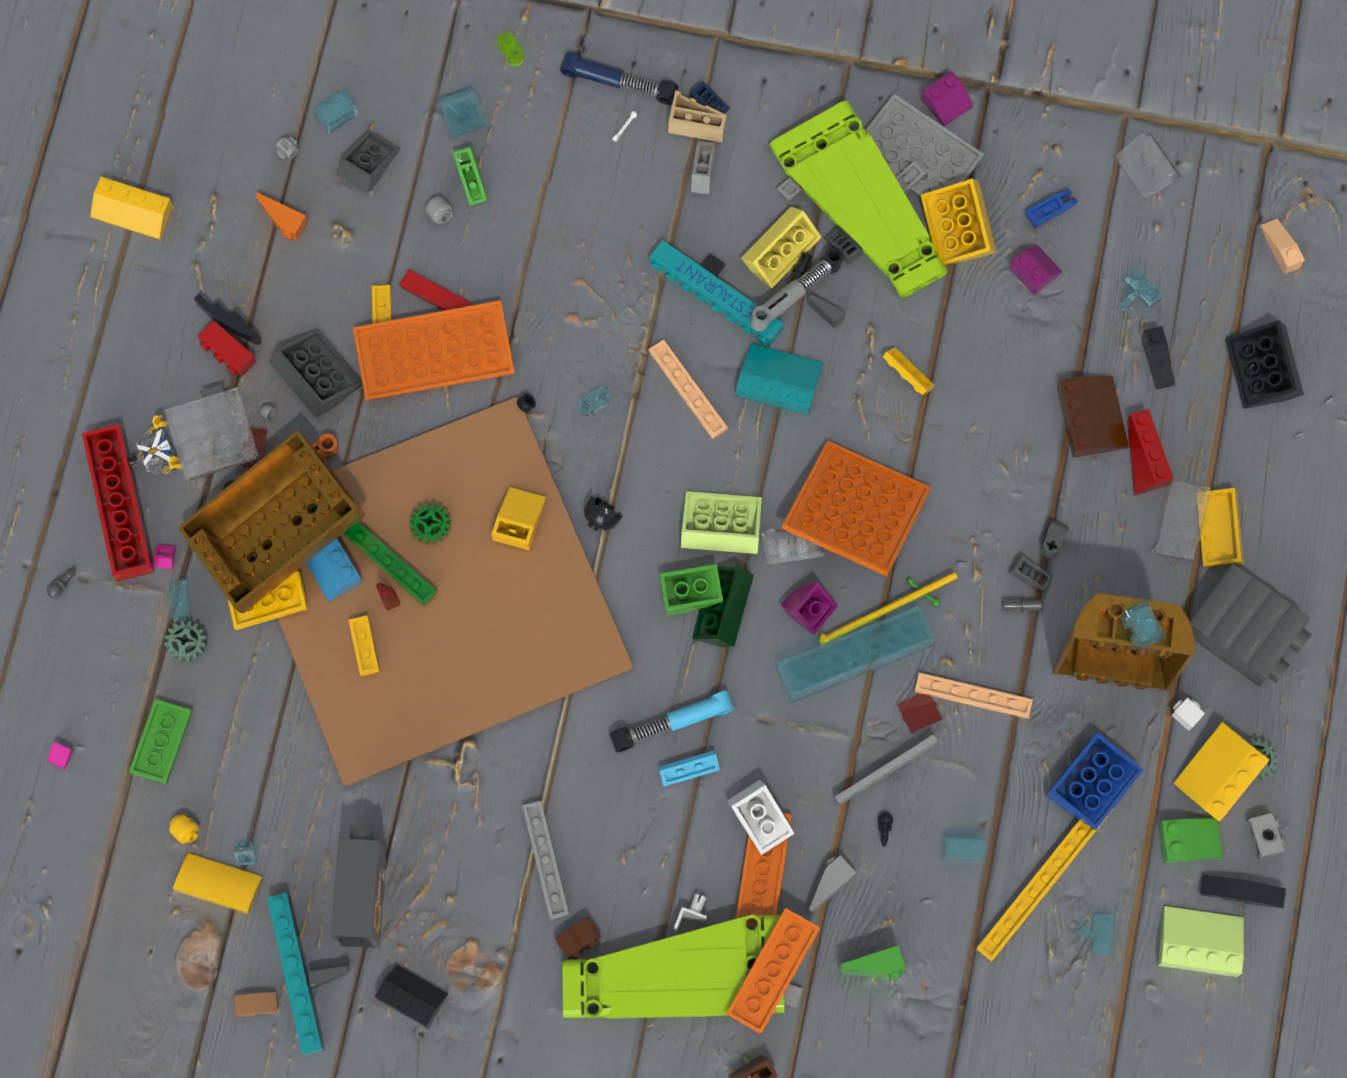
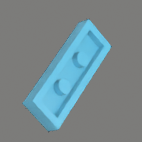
(689, 768)

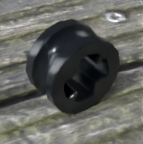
(526, 402)

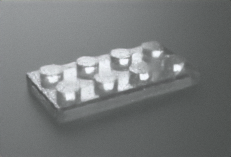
(1183, 521)

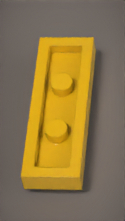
(908, 371)
(364, 645)

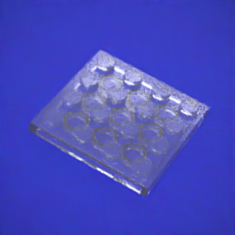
(211, 434)

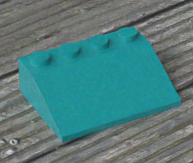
(779, 379)

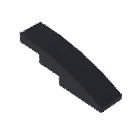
(232, 322)
(1243, 891)

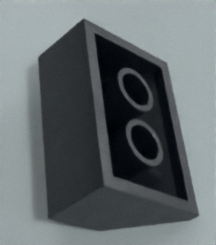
(411, 996)

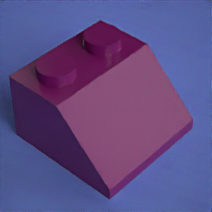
(947, 98)
(1034, 269)

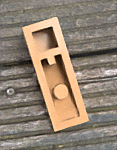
(1282, 246)

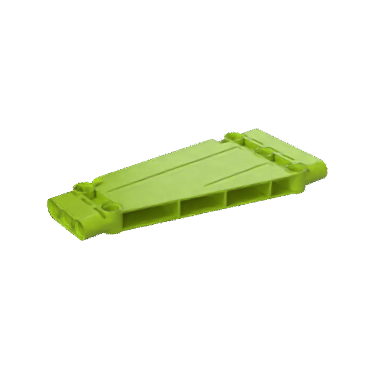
(860, 195)
(669, 977)

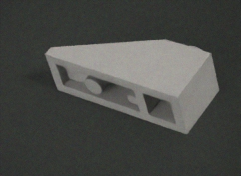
(703, 167)
(835, 876)

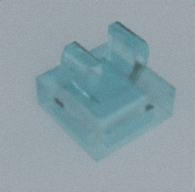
(245, 854)

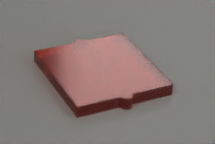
(919, 712)

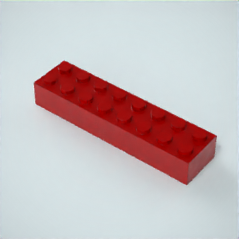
(118, 503)

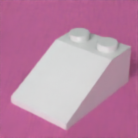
(760, 816)

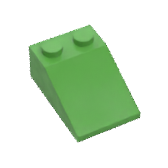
(691, 589)
(1190, 840)
(878, 965)

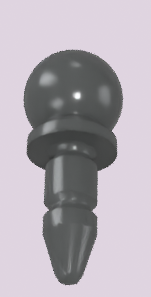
(55, 589)

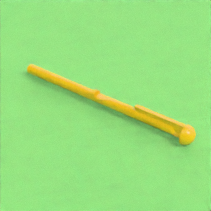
(824, 638)

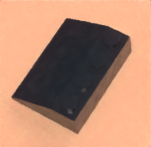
(1264, 365)

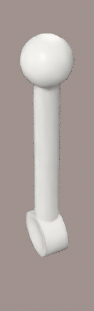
(633, 114)

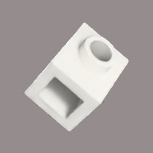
(1187, 713)

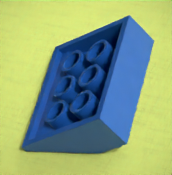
(1094, 781)

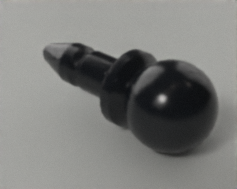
(885, 821)

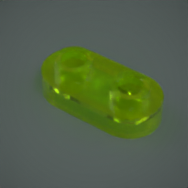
(509, 48)

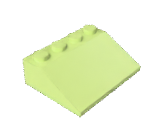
(721, 522)
(1202, 941)

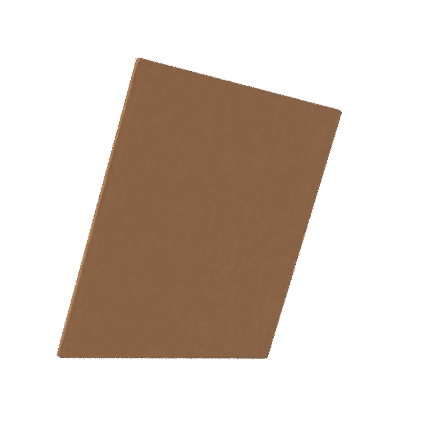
(497, 634)

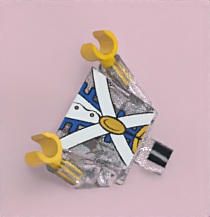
(155, 450)

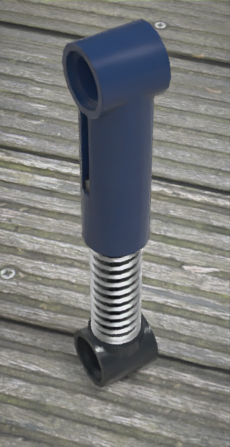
(575, 66)

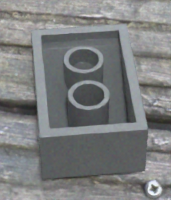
(367, 161)

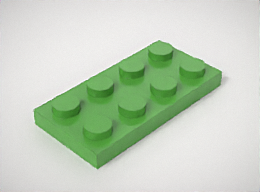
(160, 741)

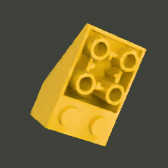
(518, 518)

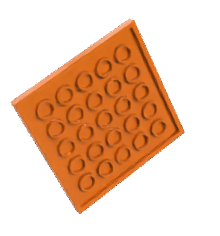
(856, 508)

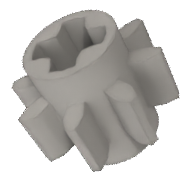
(287, 148)

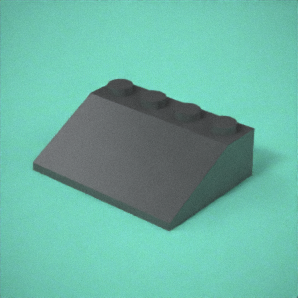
(315, 372)

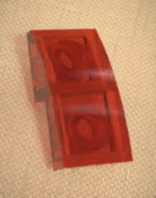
(260, 438)

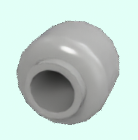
(439, 210)

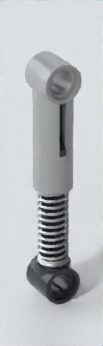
(795, 290)

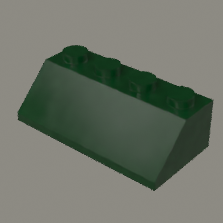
(721, 622)

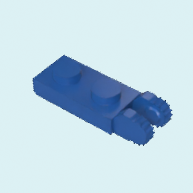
(1050, 208)

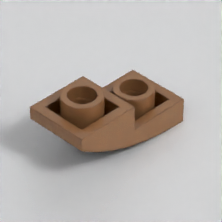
(254, 1004)

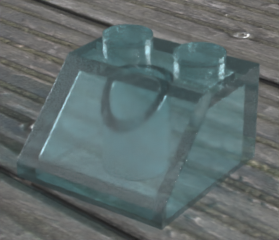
(461, 111)

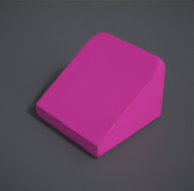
(164, 556)
(59, 755)

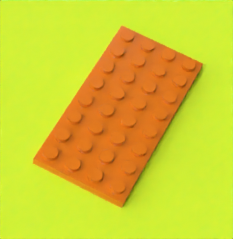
(433, 350)

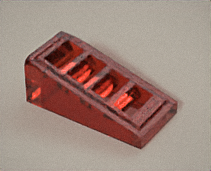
(388, 596)

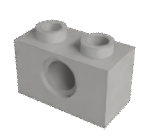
(1263, 847)

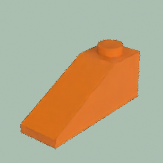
(287, 220)

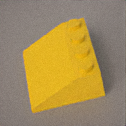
(958, 222)
(1221, 771)

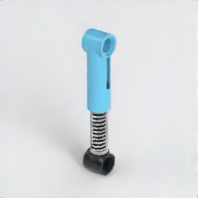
(716, 705)

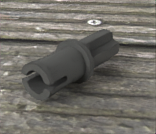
(1022, 605)

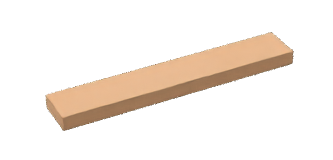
(688, 389)
(973, 695)

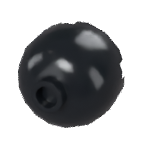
(601, 514)

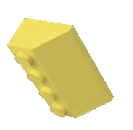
(781, 246)

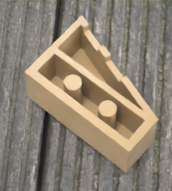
(696, 120)

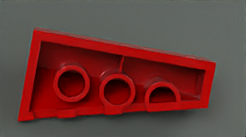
(1147, 454)

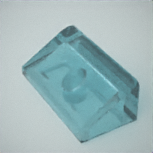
(179, 600)

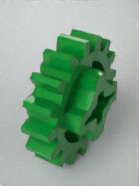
(422, 522)

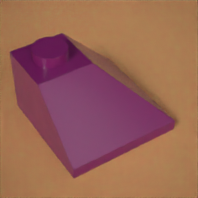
(809, 606)

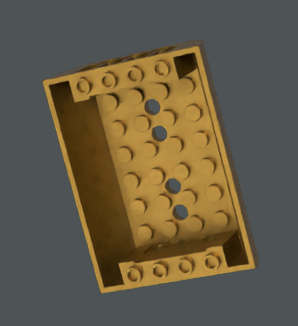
(263, 510)
(1102, 626)

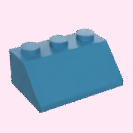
(334, 571)

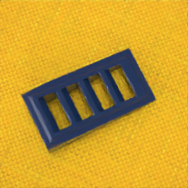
(702, 86)

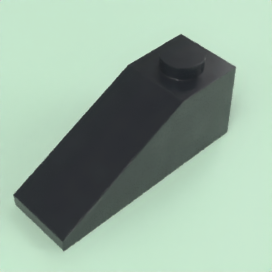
(1158, 357)

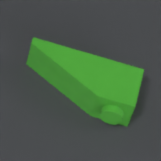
(470, 174)

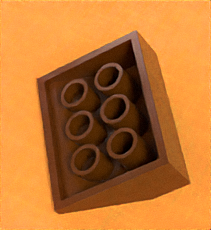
(1092, 415)

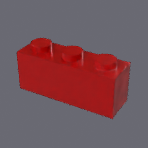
(226, 349)

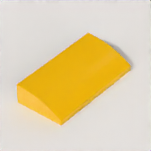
(1222, 530)
(217, 883)

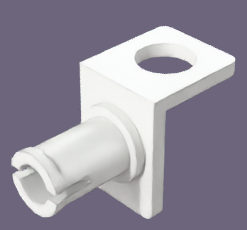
(693, 912)

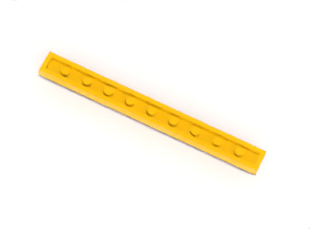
(1036, 890)

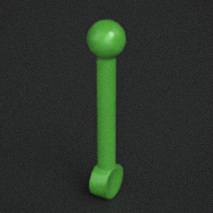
(935, 602)

